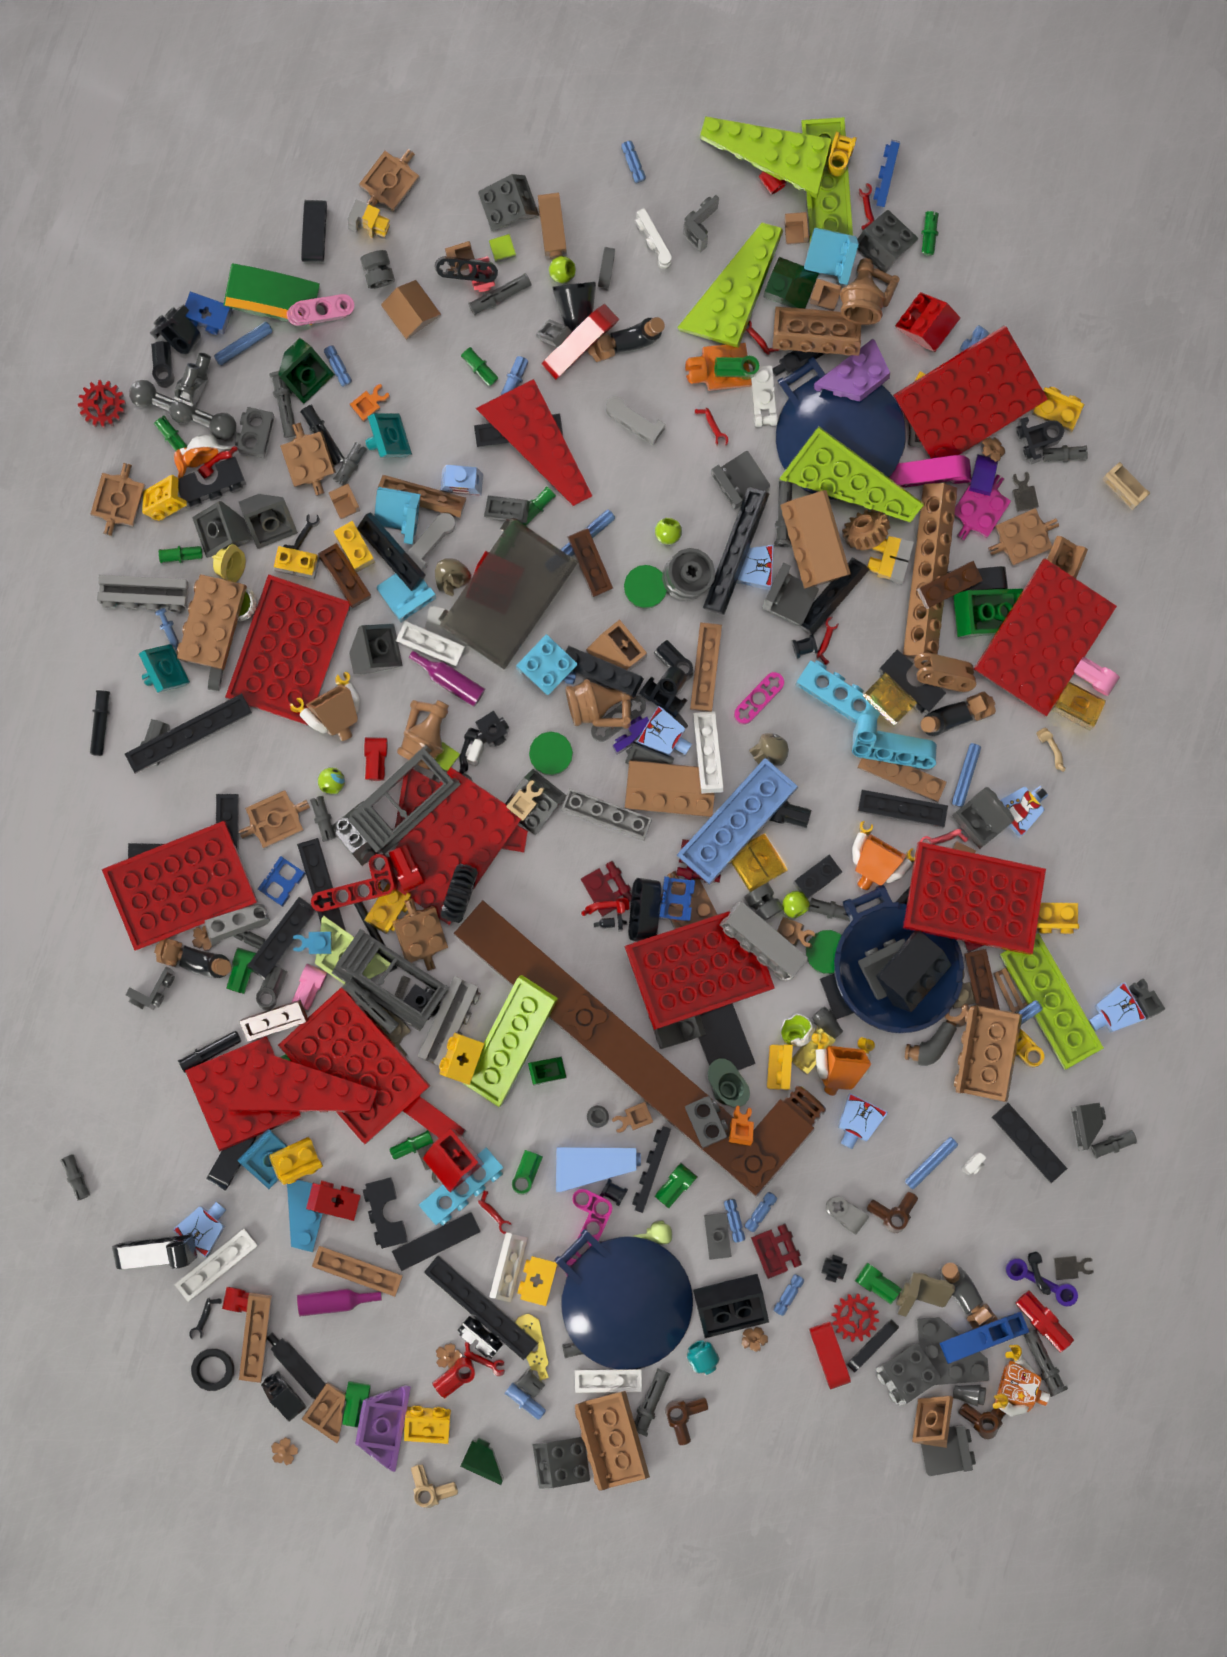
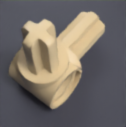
(422, 1485)

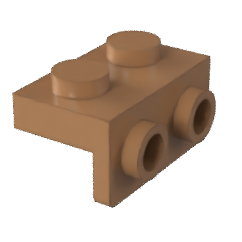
(1067, 555)

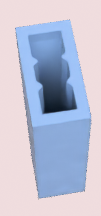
(589, 1165)

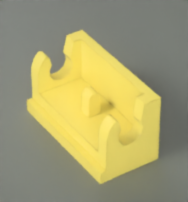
(806, 1056)

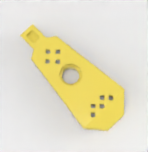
(536, 1333)

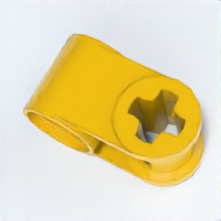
(841, 150)
(1025, 1046)

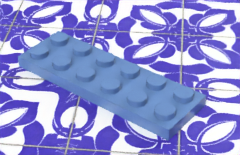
(737, 821)

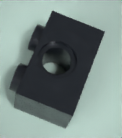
(818, 877)

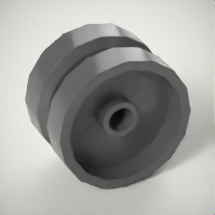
(697, 565)

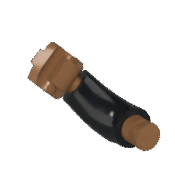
(628, 339)
(955, 714)
(194, 960)

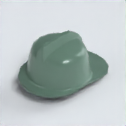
(727, 1083)

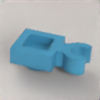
(317, 943)

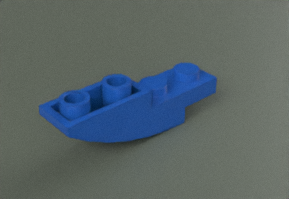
(984, 1337)

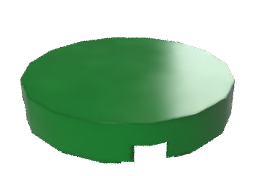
(644, 586)
(550, 753)
(823, 951)

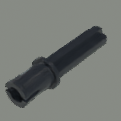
(317, 425)
(99, 722)
(209, 1051)

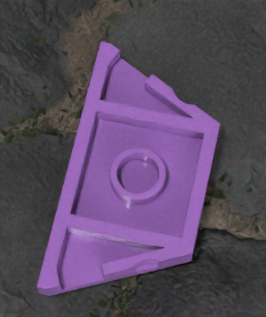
(857, 375)
(382, 1425)

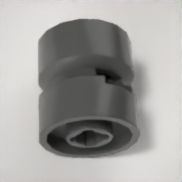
(377, 269)
(770, 907)

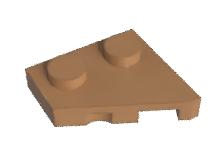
(327, 1412)

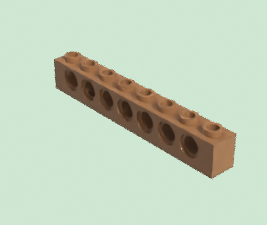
(930, 563)

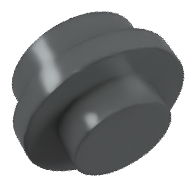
(597, 1116)

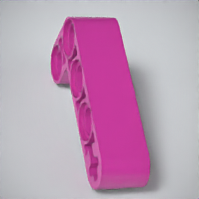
(933, 471)
(593, 1216)

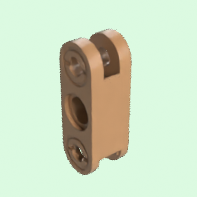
(945, 672)

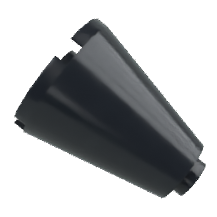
(575, 302)

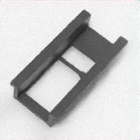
(372, 825)
(357, 958)

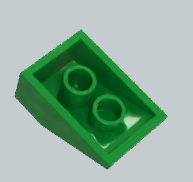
(983, 610)

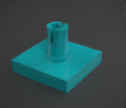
(388, 435)
(163, 668)

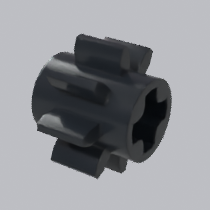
(834, 1268)

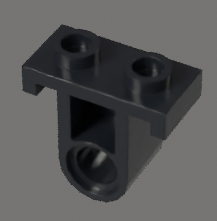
(177, 329)
(1036, 437)
(666, 691)
(282, 1396)

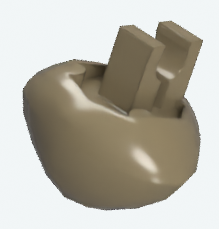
(451, 575)
(771, 747)

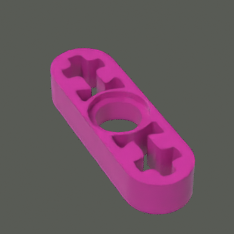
(743, 706)

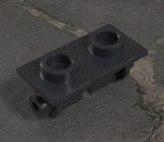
(474, 1330)

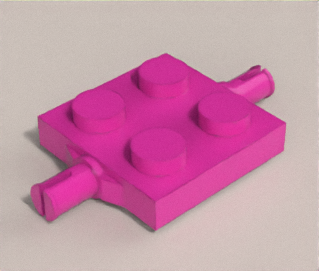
(981, 511)

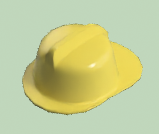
(229, 563)

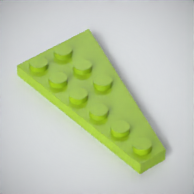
(777, 152)
(730, 300)
(833, 467)

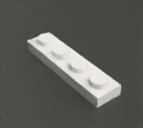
(708, 752)
(216, 1265)

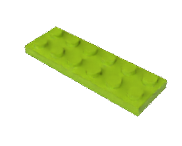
(833, 205)
(1061, 1015)
(511, 1040)

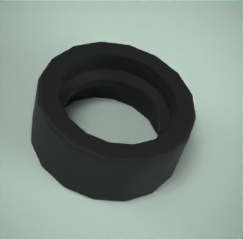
(195, 1369)

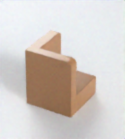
(796, 228)
(460, 251)
(825, 294)
(344, 501)

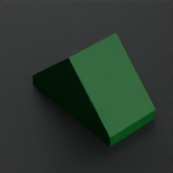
(547, 1070)

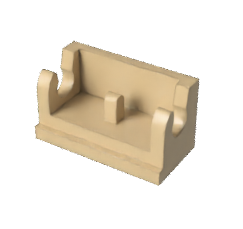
(1125, 486)

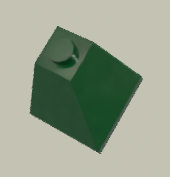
(790, 284)
(303, 370)
(482, 1461)

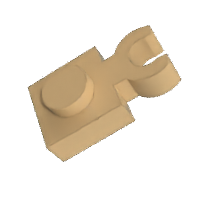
(523, 802)

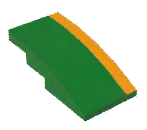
(266, 291)

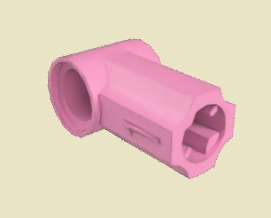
(1101, 678)
(310, 982)

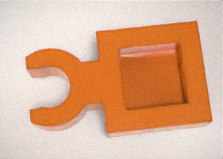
(367, 404)
(740, 1128)

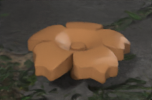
(993, 448)
(201, 939)
(754, 1338)
(447, 1355)
(284, 1451)

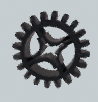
(459, 893)

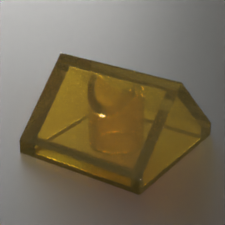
(889, 699)
(1079, 706)
(758, 863)

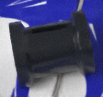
(804, 646)
(613, 1192)

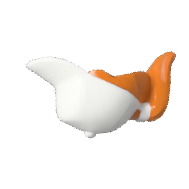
(198, 451)

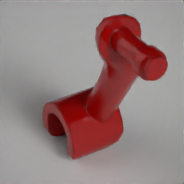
(867, 207)
(759, 339)
(712, 424)
(206, 469)
(826, 640)
(622, 904)
(492, 1211)
(479, 1359)

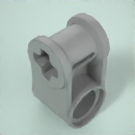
(850, 1215)

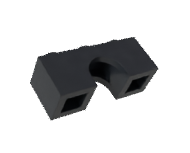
(228, 479)
(926, 695)
(378, 1194)

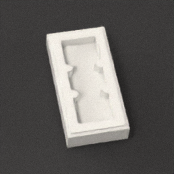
(474, 752)
(974, 1164)

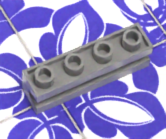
(142, 591)
(606, 814)
(763, 941)
(449, 1019)

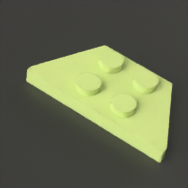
(340, 942)

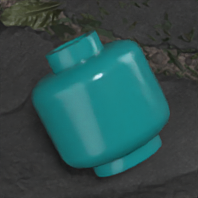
(702, 1357)

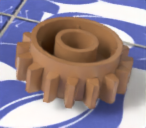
(866, 530)

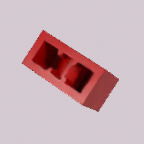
(345, 1204)

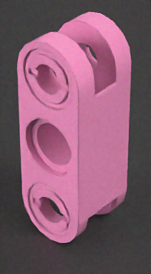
(330, 304)

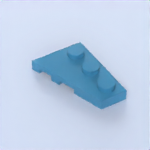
(303, 1222)

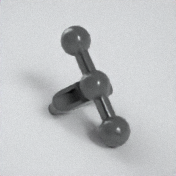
(187, 394)

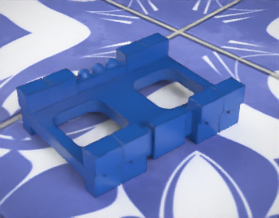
(288, 885)
(684, 900)

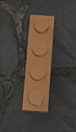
(430, 498)
(706, 667)
(905, 777)
(357, 1271)
(255, 1337)

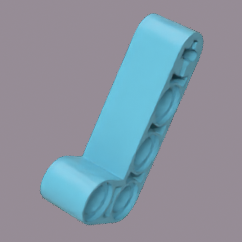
(891, 747)

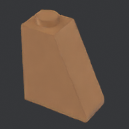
(552, 225)

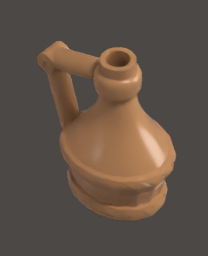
(862, 297)
(591, 701)
(425, 733)

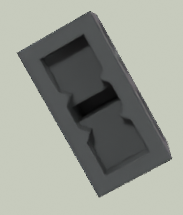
(260, 433)
(700, 1124)

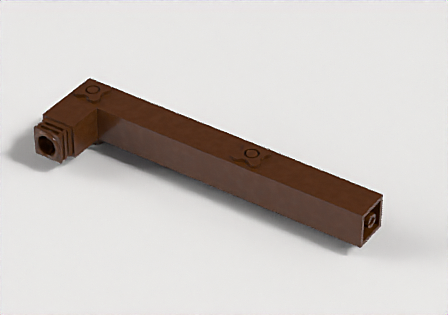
(637, 1061)

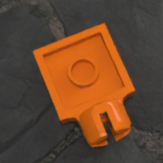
(702, 367)

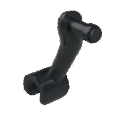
(303, 534)
(470, 736)
(1035, 1258)
(206, 1311)

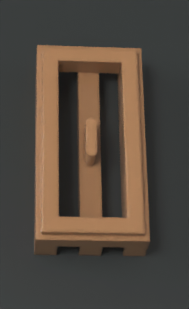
(997, 976)

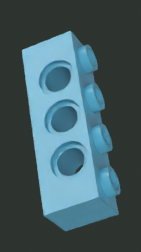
(808, 683)
(431, 1204)

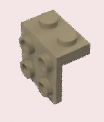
(924, 1289)

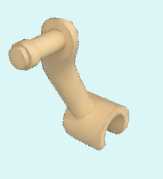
(1045, 735)

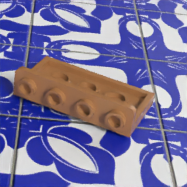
(815, 331)
(211, 622)
(988, 1052)
(611, 1440)

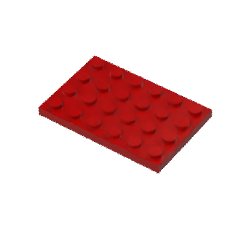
(971, 396)
(1045, 637)
(288, 648)
(462, 829)
(179, 885)
(974, 898)
(694, 971)
(353, 1047)

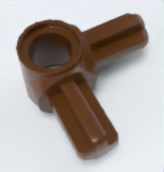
(901, 1211)
(978, 1419)
(679, 1423)

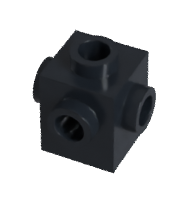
(492, 721)
(419, 998)

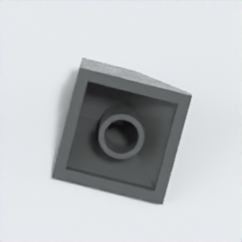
(267, 519)
(219, 528)
(375, 649)
(1087, 1123)

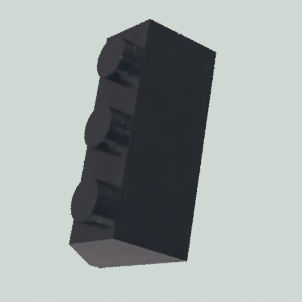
(913, 971)
(731, 1306)

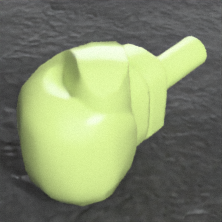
(658, 1233)

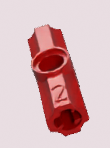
(1044, 1321)

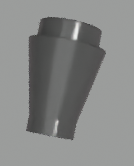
(825, 1020)
(971, 1394)

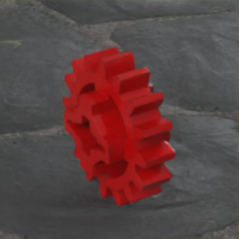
(92, 404)
(859, 1332)

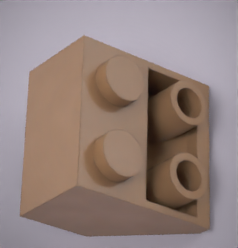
(618, 647)

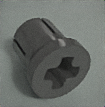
(530, 1383)

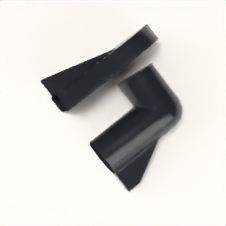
(610, 923)

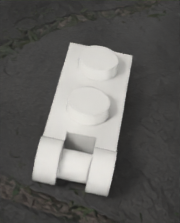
(654, 239)
(763, 396)

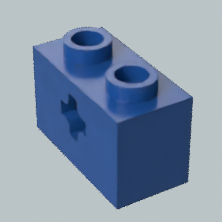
(200, 305)

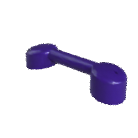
(1017, 1270)

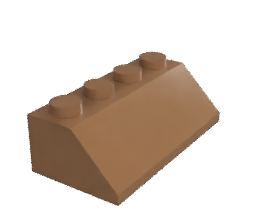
(815, 539)
(666, 789)

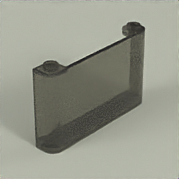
(508, 593)

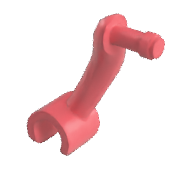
(946, 837)

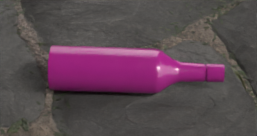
(450, 679)
(333, 1301)

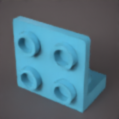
(831, 254)
(398, 511)
(403, 600)
(546, 665)

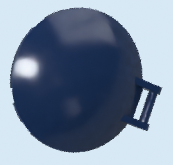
(867, 427)
(871, 930)
(624, 1301)

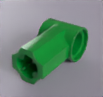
(734, 367)
(240, 973)
(527, 1170)
(678, 1182)
(874, 1281)
(354, 1398)

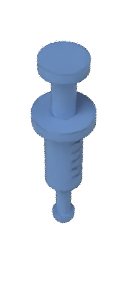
(167, 626)

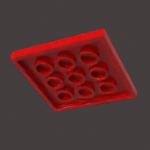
(215, 1087)

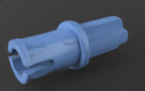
(515, 375)
(525, 1401)

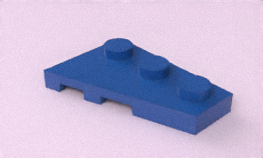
(886, 173)

